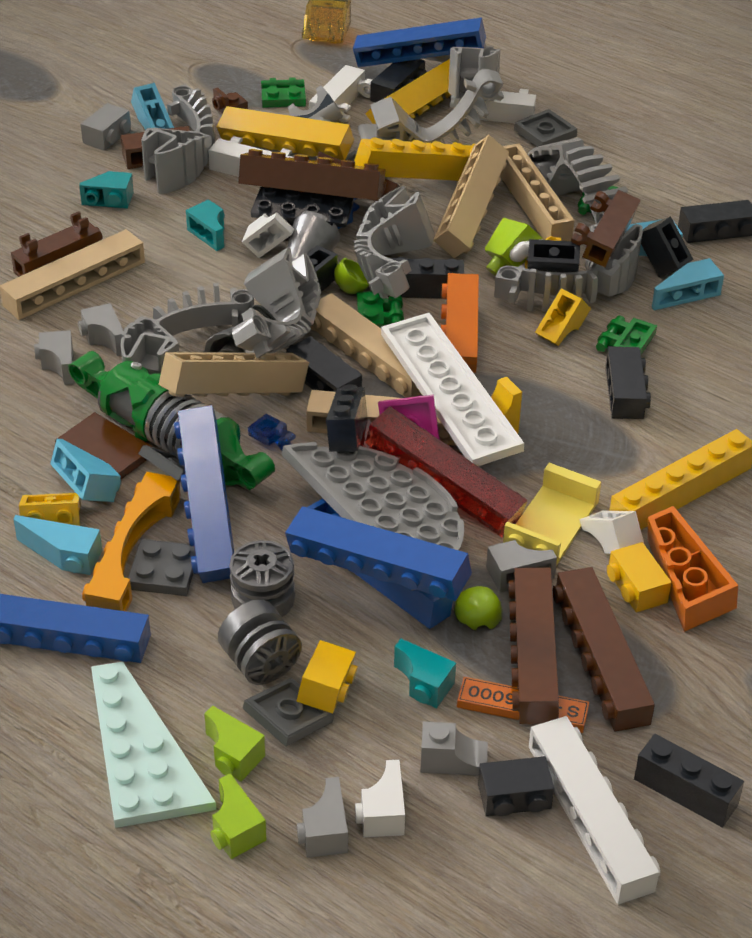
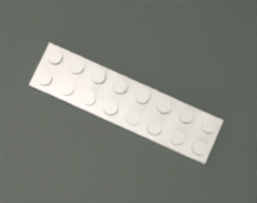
(459, 397)

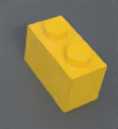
(639, 577)
(327, 676)

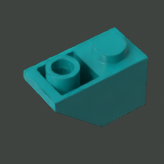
(108, 190)

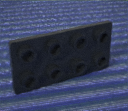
(292, 203)

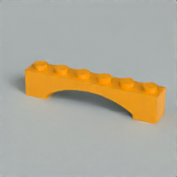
(152, 501)

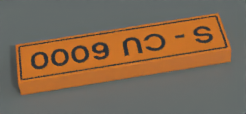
(497, 700)

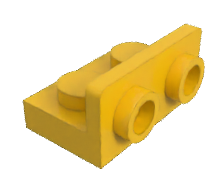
(52, 507)

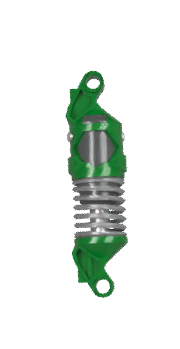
(138, 401)

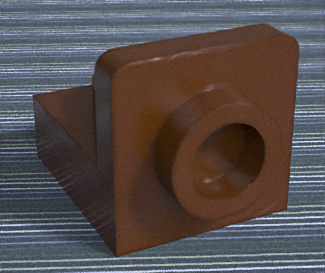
(221, 100)

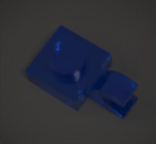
(271, 430)

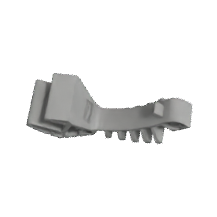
(466, 63)
(395, 123)
(177, 154)
(573, 167)
(388, 228)
(612, 279)
(289, 293)
(150, 338)

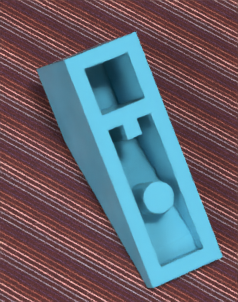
(150, 107)
(688, 284)
(85, 473)
(62, 544)

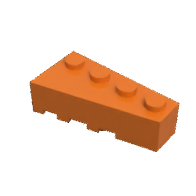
(462, 315)
(699, 583)

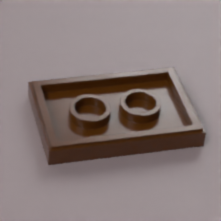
(107, 443)

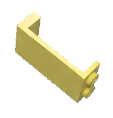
(555, 511)

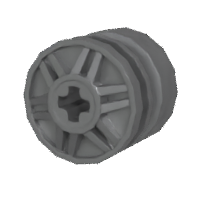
(263, 572)
(259, 642)

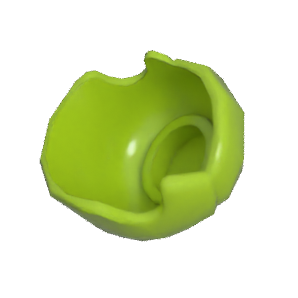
(350, 276)
(478, 607)

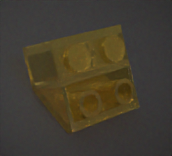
(327, 20)

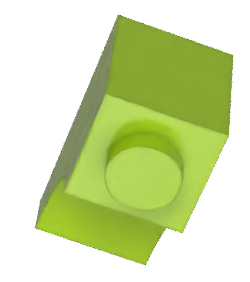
(237, 745)
(238, 822)

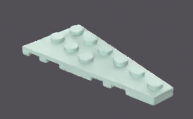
(143, 762)

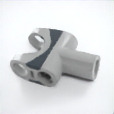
(324, 109)

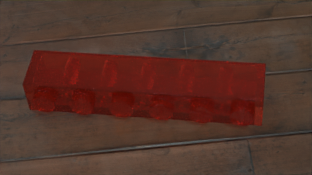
(468, 484)

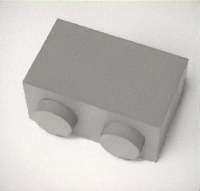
(105, 126)

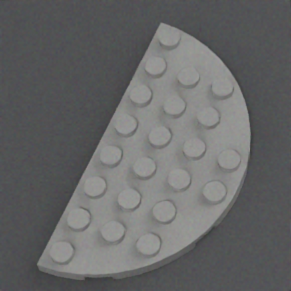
(380, 492)

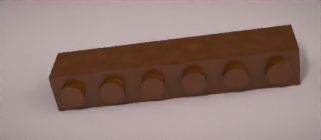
(311, 175)
(535, 648)
(603, 650)

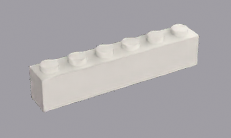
(595, 812)

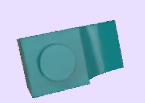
(207, 223)
(428, 672)

